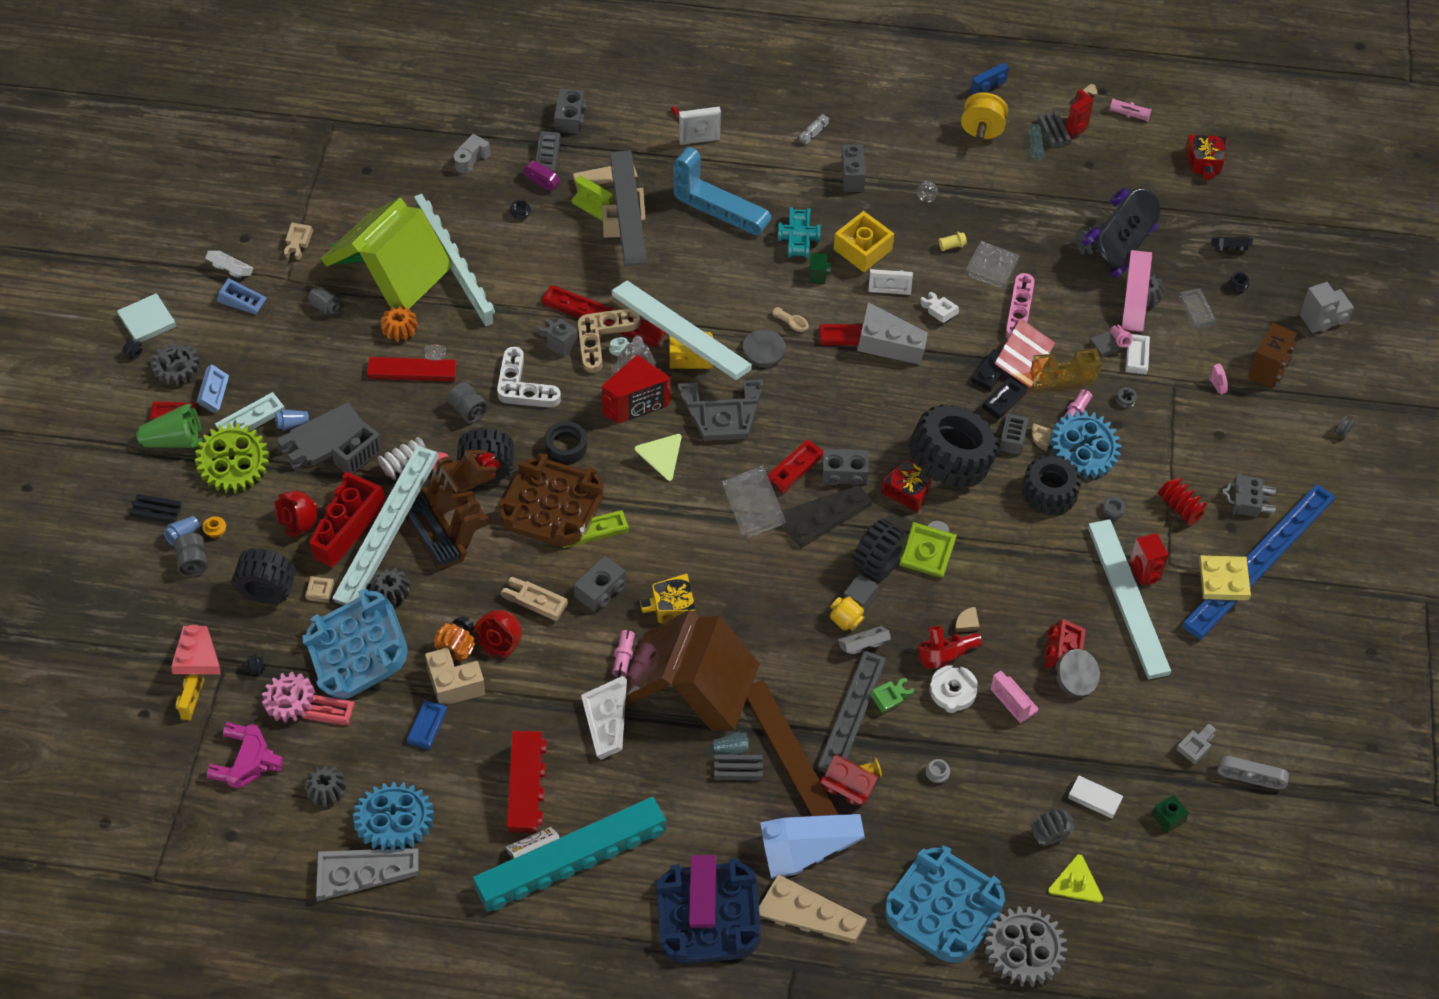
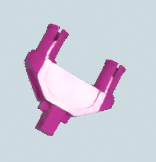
(251, 760)

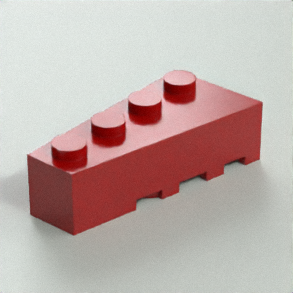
(346, 518)
(525, 782)

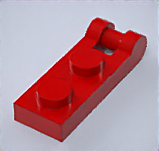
(795, 465)

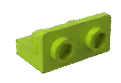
(591, 197)

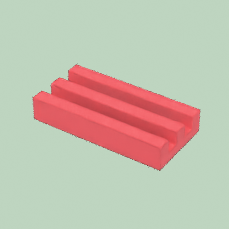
(329, 714)

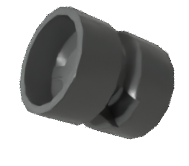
(467, 402)
(190, 554)

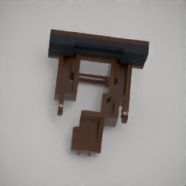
(443, 541)

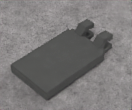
(319, 436)

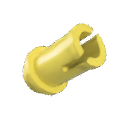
(953, 241)

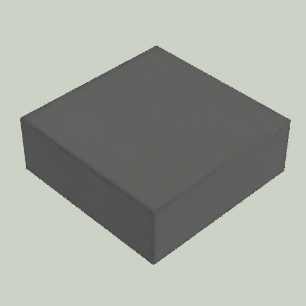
(1105, 344)

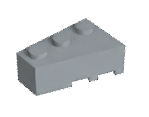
(891, 336)

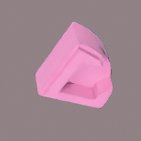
(1219, 379)

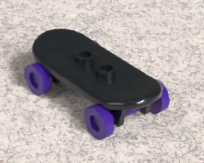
(1125, 228)

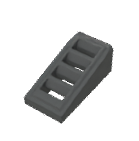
(552, 141)
(1011, 445)

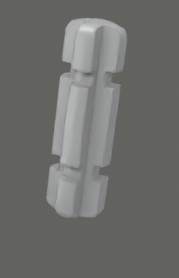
(813, 129)

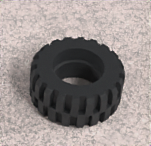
(953, 445)

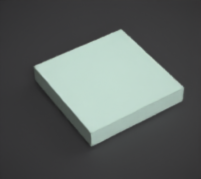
(146, 318)

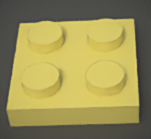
(1224, 577)

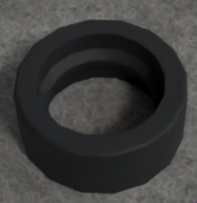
(565, 428)

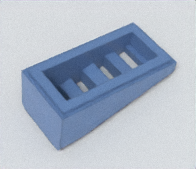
(238, 289)

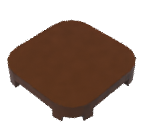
(551, 501)

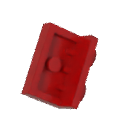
(1079, 114)

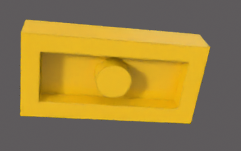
(187, 701)

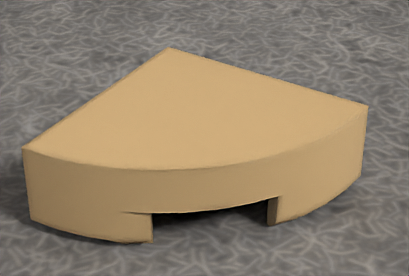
(1041, 436)
(967, 621)

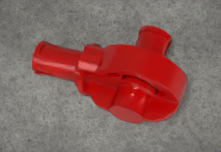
(940, 651)

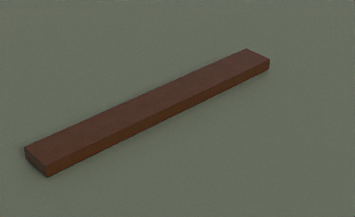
(789, 751)

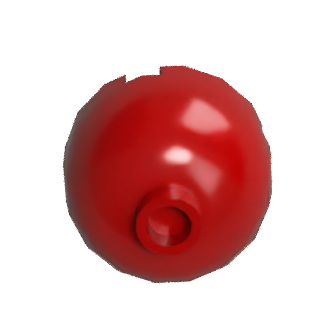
(296, 512)
(498, 632)

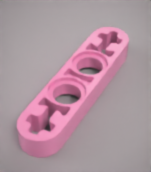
(1018, 307)

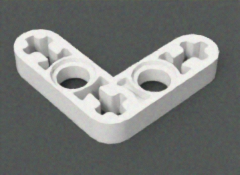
(514, 384)

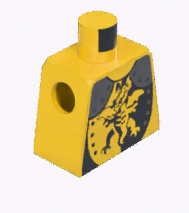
(669, 598)

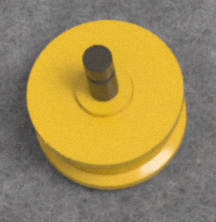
(984, 116)

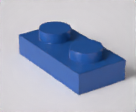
(989, 79)

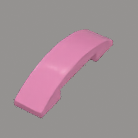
(1137, 291)

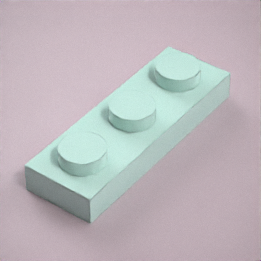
(254, 414)

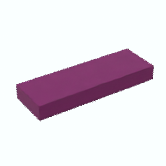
(703, 891)

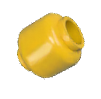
(846, 613)

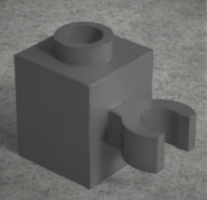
(560, 336)

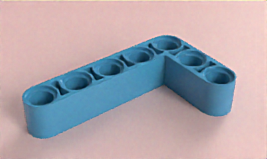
(713, 200)

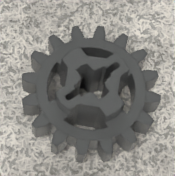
(175, 363)

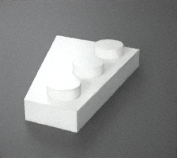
(606, 715)

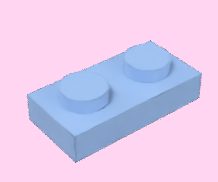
(212, 388)

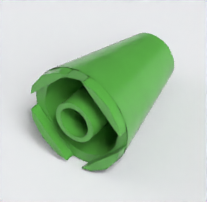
(172, 430)

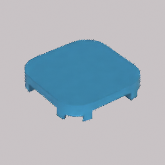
(356, 645)
(944, 905)

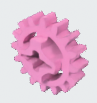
(288, 697)

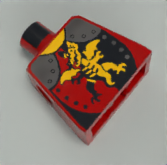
(1206, 154)
(907, 485)

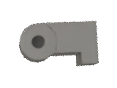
(470, 153)

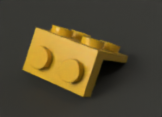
(685, 358)

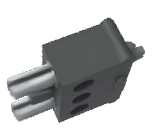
(1248, 496)

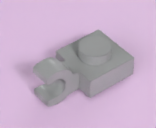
(1196, 745)

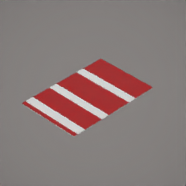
(1019, 351)

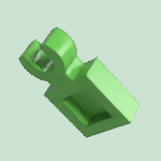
(890, 696)

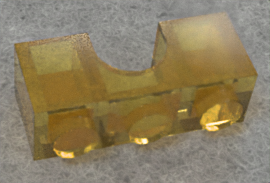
(1082, 368)

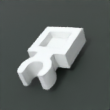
(940, 309)

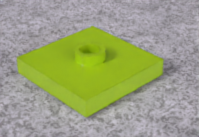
(928, 550)

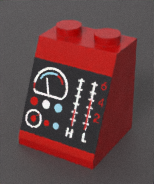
(635, 391)

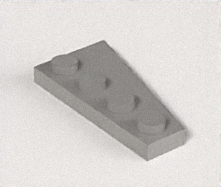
(361, 869)

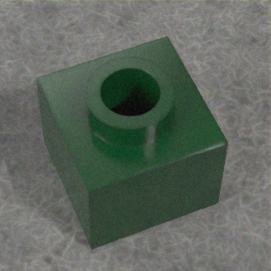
(818, 268)
(1170, 819)

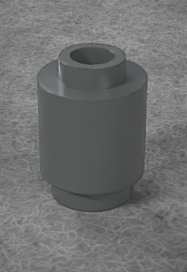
(324, 300)

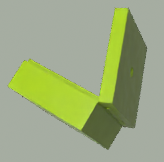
(397, 250)

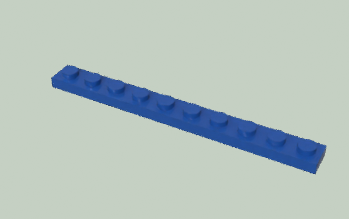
(1264, 557)

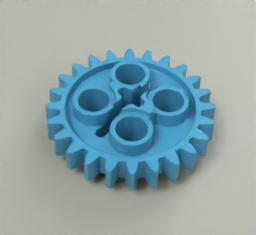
(1075, 429)
(393, 816)

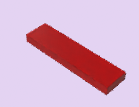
(411, 369)

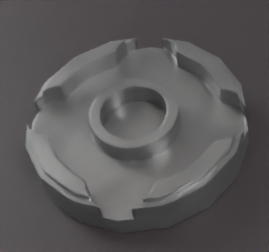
(764, 348)
(1077, 672)

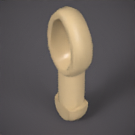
(795, 322)

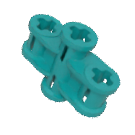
(799, 232)

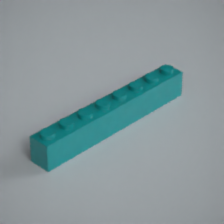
(570, 854)

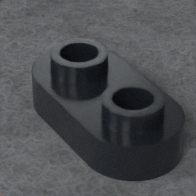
(1223, 243)

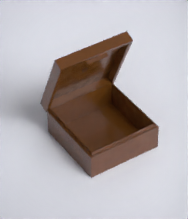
(702, 664)

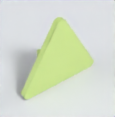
(661, 454)

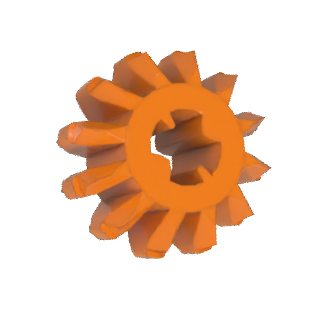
(399, 323)
(456, 639)

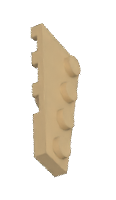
(804, 909)

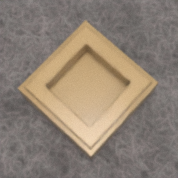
(319, 589)

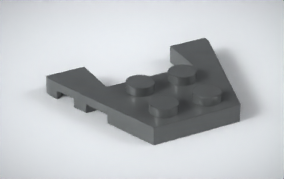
(722, 417)

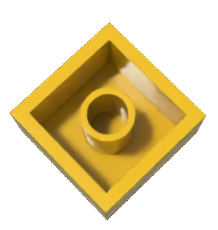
(863, 241)

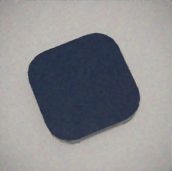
(736, 920)

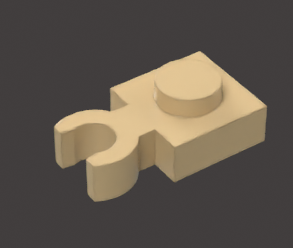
(297, 237)

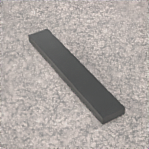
(853, 709)

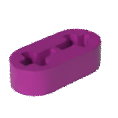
(541, 175)

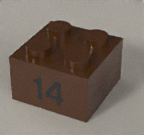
(1273, 356)

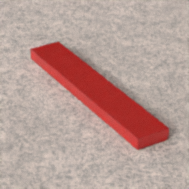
(578, 306)

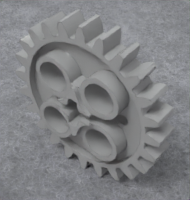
(1048, 944)

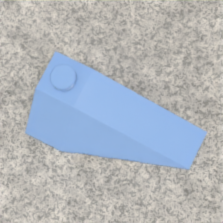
(801, 841)

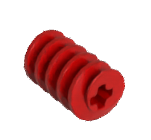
(1182, 501)

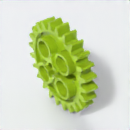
(233, 476)

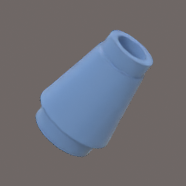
(290, 419)
(180, 527)

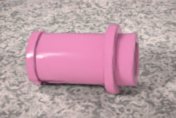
(1122, 337)

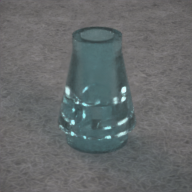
(733, 743)

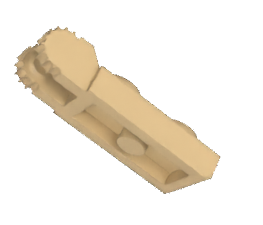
(535, 598)

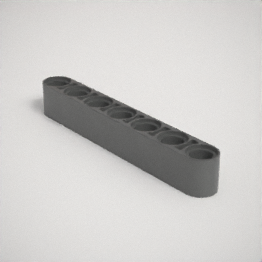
(628, 208)

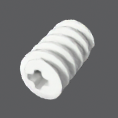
(399, 458)

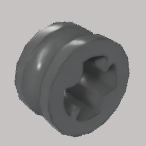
(1126, 391)
(1345, 426)

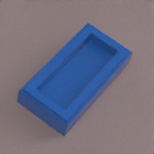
(427, 724)

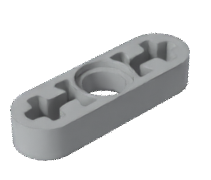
(1253, 772)

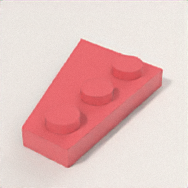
(195, 652)

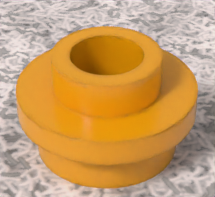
(214, 532)

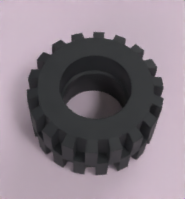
(491, 441)
(1056, 471)
(880, 550)
(264, 576)

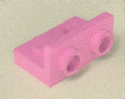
(1013, 697)

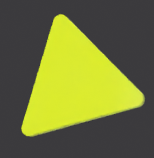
(1076, 882)

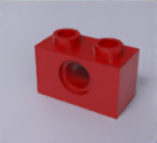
(1148, 559)

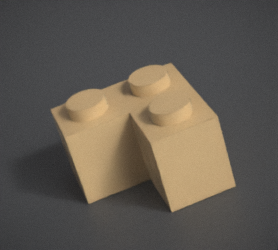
(610, 217)
(453, 683)

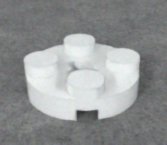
(951, 700)

